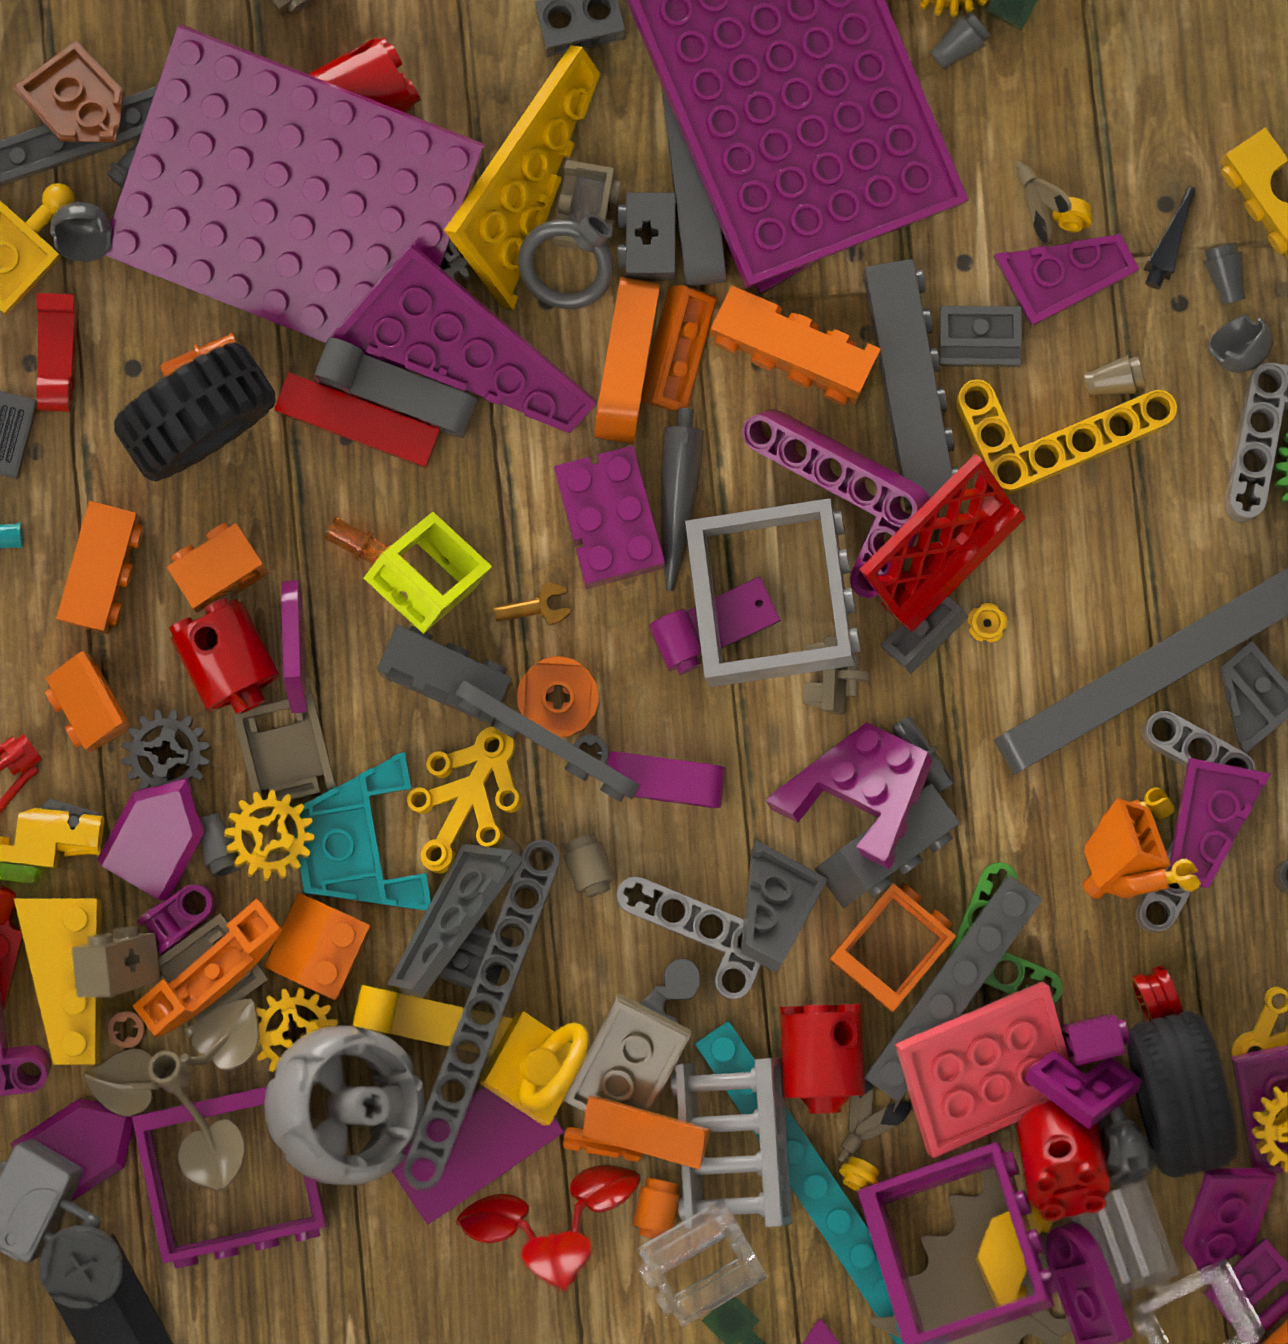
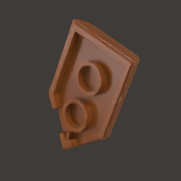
(74, 97)

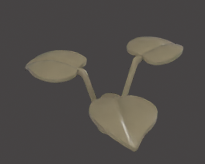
(127, 1081)

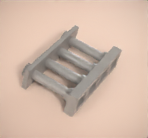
(767, 1121)

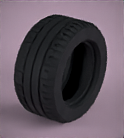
(1182, 1094)

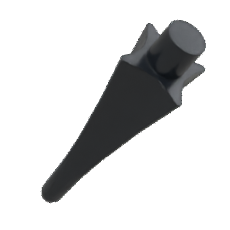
(1164, 257)

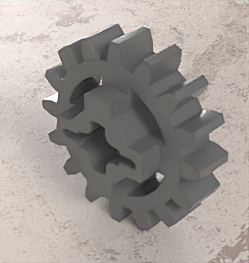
(171, 735)

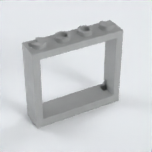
(786, 664)

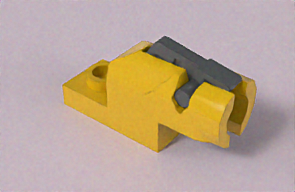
(52, 830)

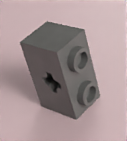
(650, 212)

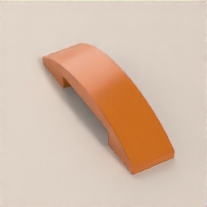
(212, 973)

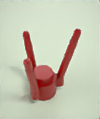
(18, 756)

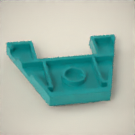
(345, 843)

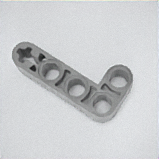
(1252, 441)
(690, 929)

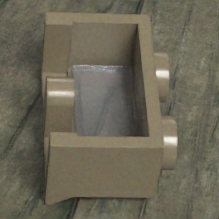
(584, 192)

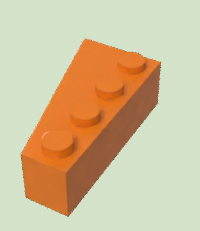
(793, 346)

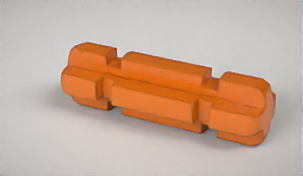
(575, 1141)

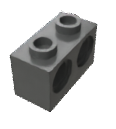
(583, 29)

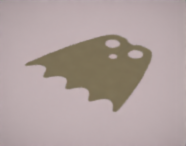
(954, 1285)

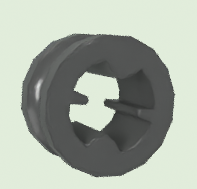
(591, 740)

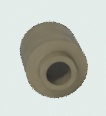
(588, 865)

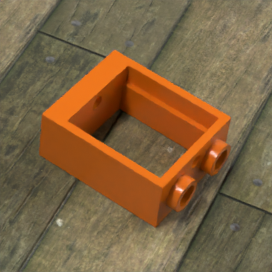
(934, 922)

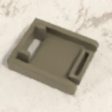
(287, 756)
(195, 945)

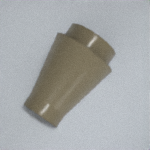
(1117, 377)

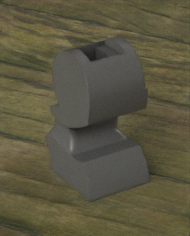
(680, 982)

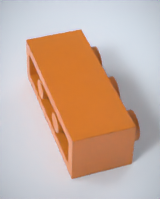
(100, 568)

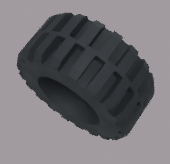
(194, 411)

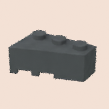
(438, 670)
(853, 875)

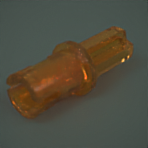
(355, 541)

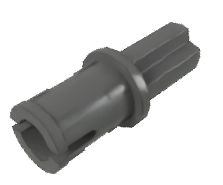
(910, 732)

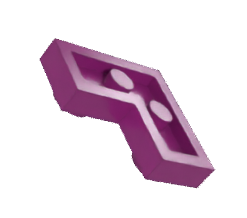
(1083, 1095)

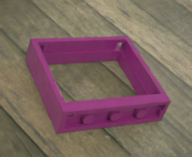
(226, 1245)
(894, 1273)

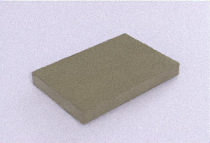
(629, 1057)

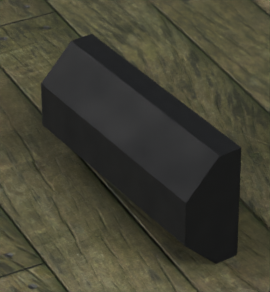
(121, 1318)

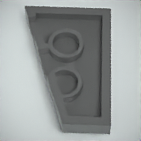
(776, 904)

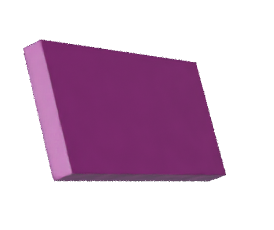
(488, 1145)

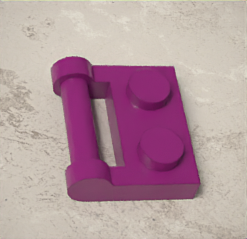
(1258, 1274)

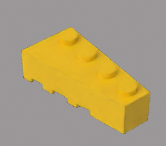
(49, 934)

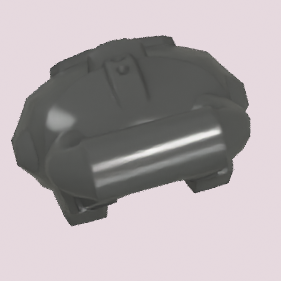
(1125, 1149)

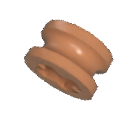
(129, 1041)

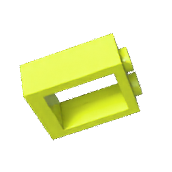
(424, 603)

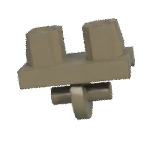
(836, 683)

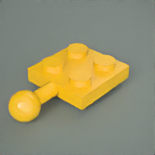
(22, 251)

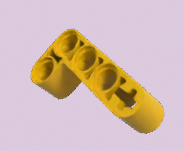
(418, 1018)

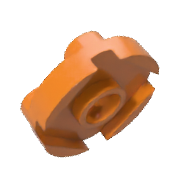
(576, 682)

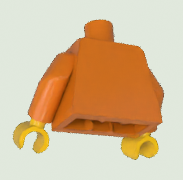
(1129, 853)

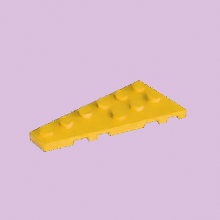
(523, 177)

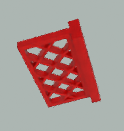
(954, 554)

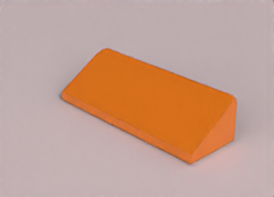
(677, 348)
(645, 1132)

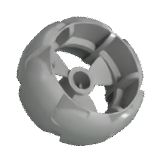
(393, 1107)

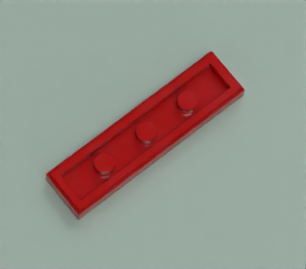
(357, 420)

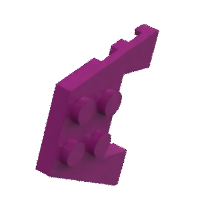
(870, 773)

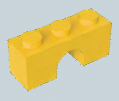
(1251, 170)

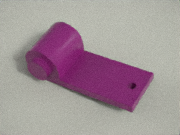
(738, 617)

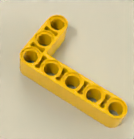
(1058, 443)

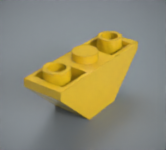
(1002, 1259)

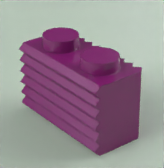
(1095, 1038)

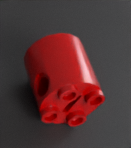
(373, 74)
(232, 668)
(822, 1055)
(1062, 1163)

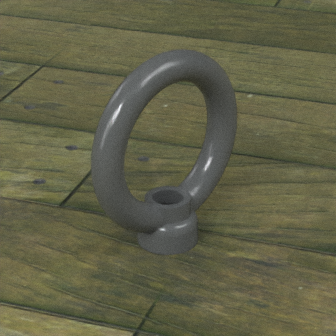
(591, 236)

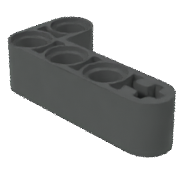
(393, 388)

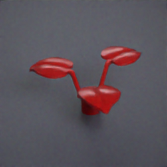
(562, 1255)

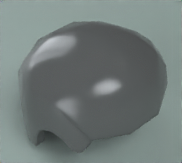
(81, 231)
(1241, 344)

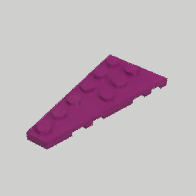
(448, 335)

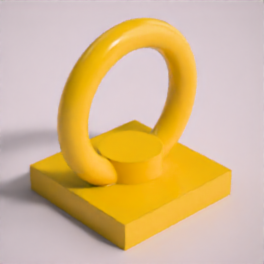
(536, 1065)

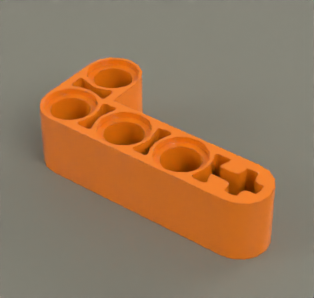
(626, 360)

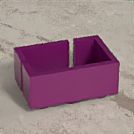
(610, 517)

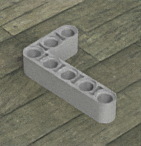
(1177, 750)

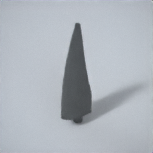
(678, 489)

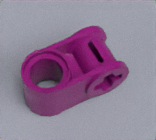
(176, 917)

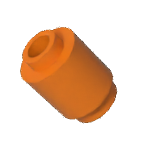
(656, 1207)

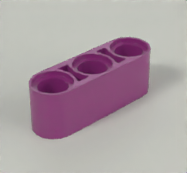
(672, 779)

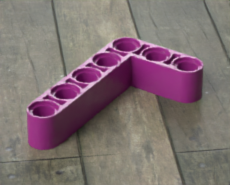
(848, 486)

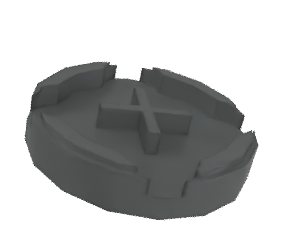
(80, 1267)

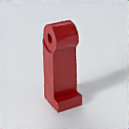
(56, 350)

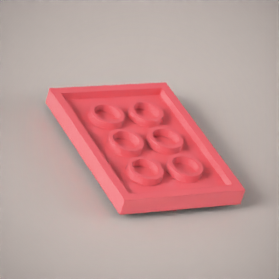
(973, 1069)

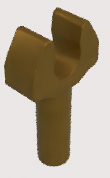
(535, 606)

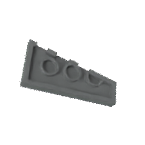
(454, 911)

